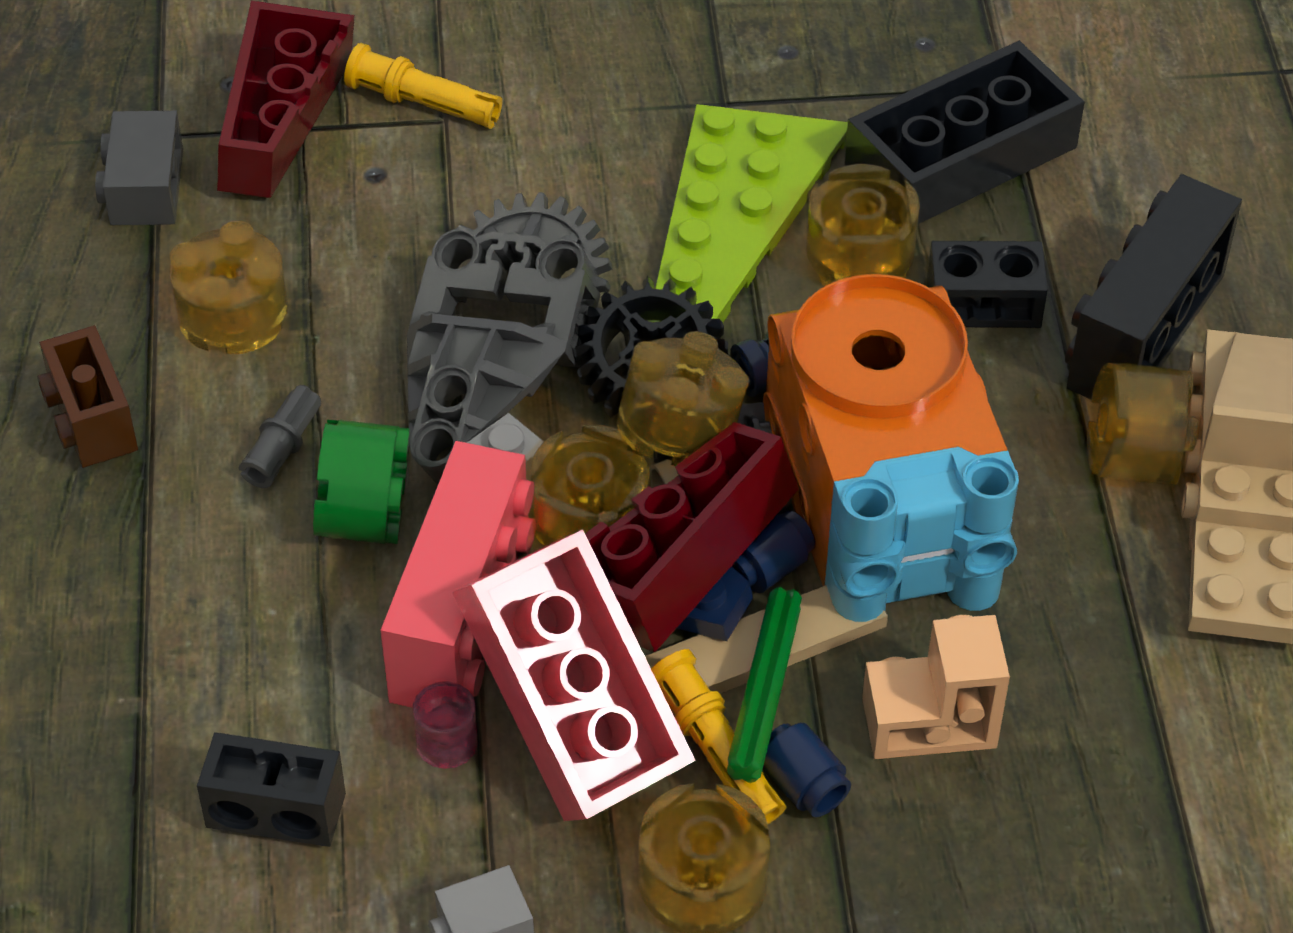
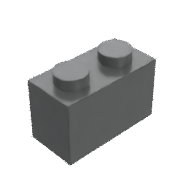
(141, 168)

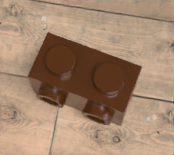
(88, 395)

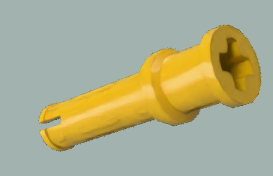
(401, 81)
(702, 717)

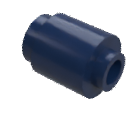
(776, 551)
(805, 769)

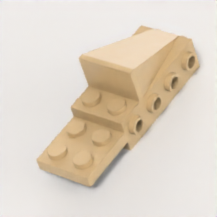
(1241, 487)

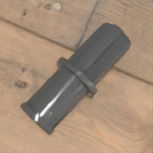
(280, 437)

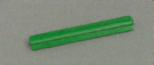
(764, 685)

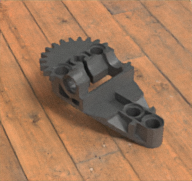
(488, 359)

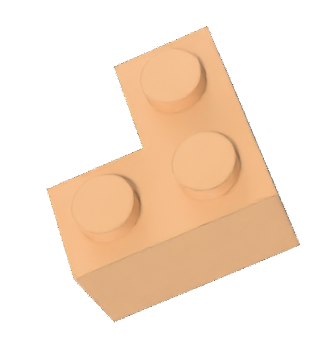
(943, 699)

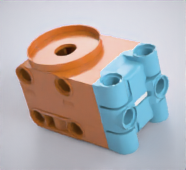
(891, 446)

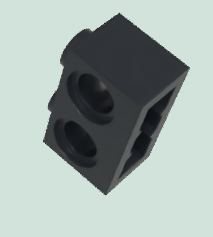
(992, 281)
(271, 789)

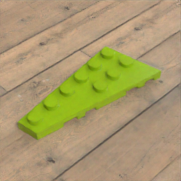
(739, 195)

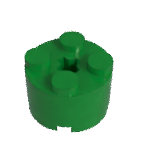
(361, 481)

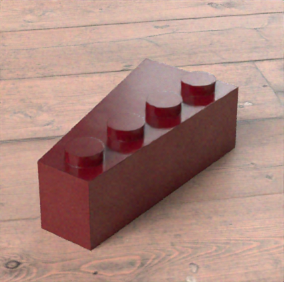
(278, 90)
(692, 528)

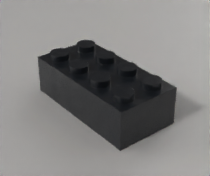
(969, 128)
(1156, 284)

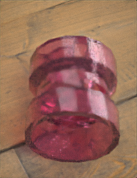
(445, 725)

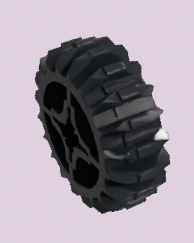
(629, 316)

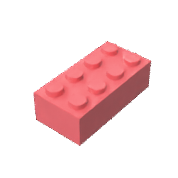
(469, 531)
(574, 677)

